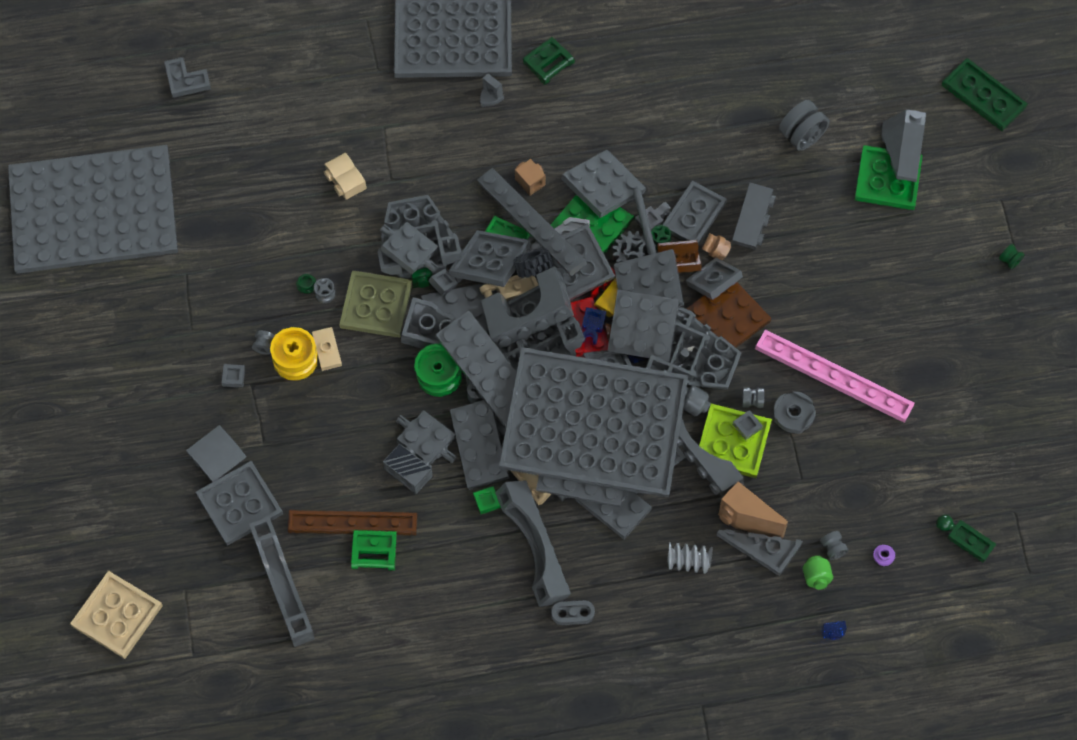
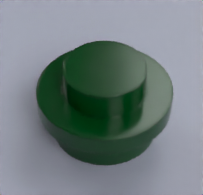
(305, 283)

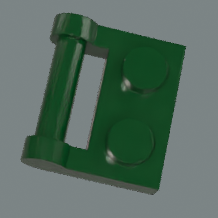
(544, 56)

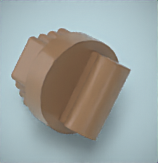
(717, 246)

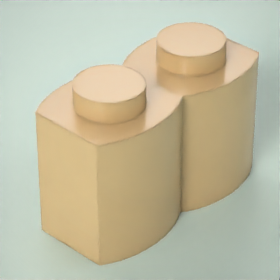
(345, 176)

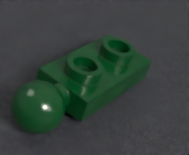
(966, 537)

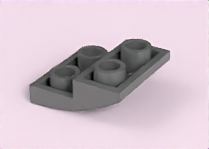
(216, 453)

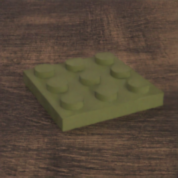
(376, 304)

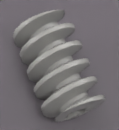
(689, 558)

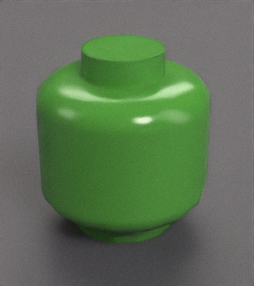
(817, 572)

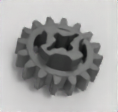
(633, 246)

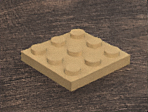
(116, 614)

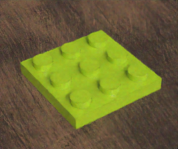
(726, 443)

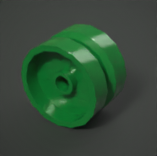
(437, 371)

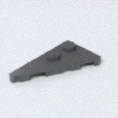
(768, 551)

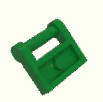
(374, 543)

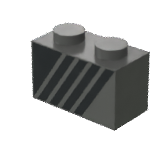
(408, 468)

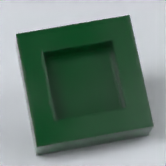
(421, 278)

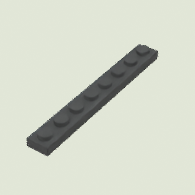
(532, 222)

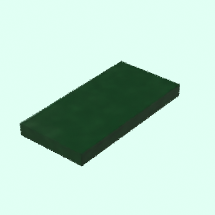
(984, 94)

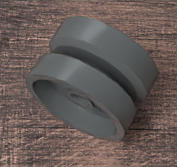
(804, 125)

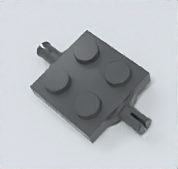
(409, 248)
(426, 437)

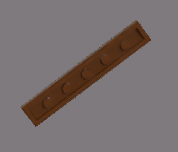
(347, 521)

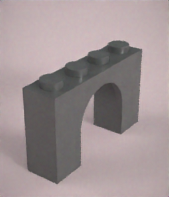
(552, 308)

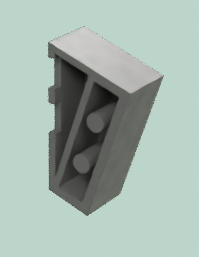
(754, 216)

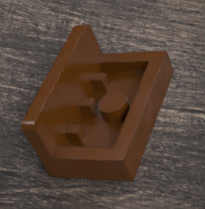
(685, 253)

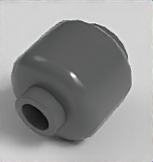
(696, 401)

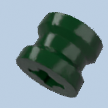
(660, 232)
(1011, 256)

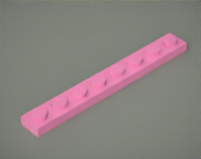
(835, 376)

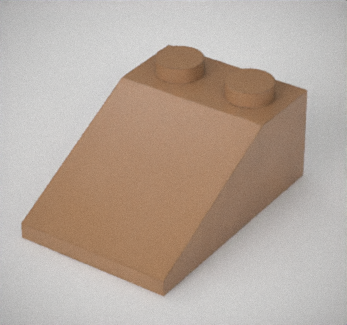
(749, 513)

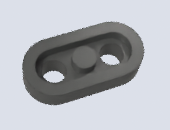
(572, 610)

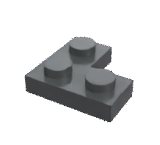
(185, 83)

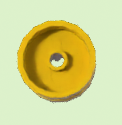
(294, 353)

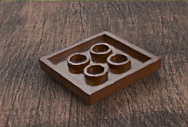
(731, 314)

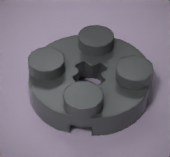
(790, 423)

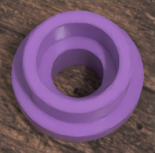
(884, 561)

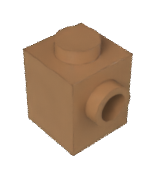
(530, 176)

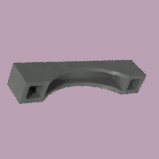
(719, 472)
(519, 505)
(281, 581)

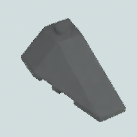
(904, 142)
(423, 323)

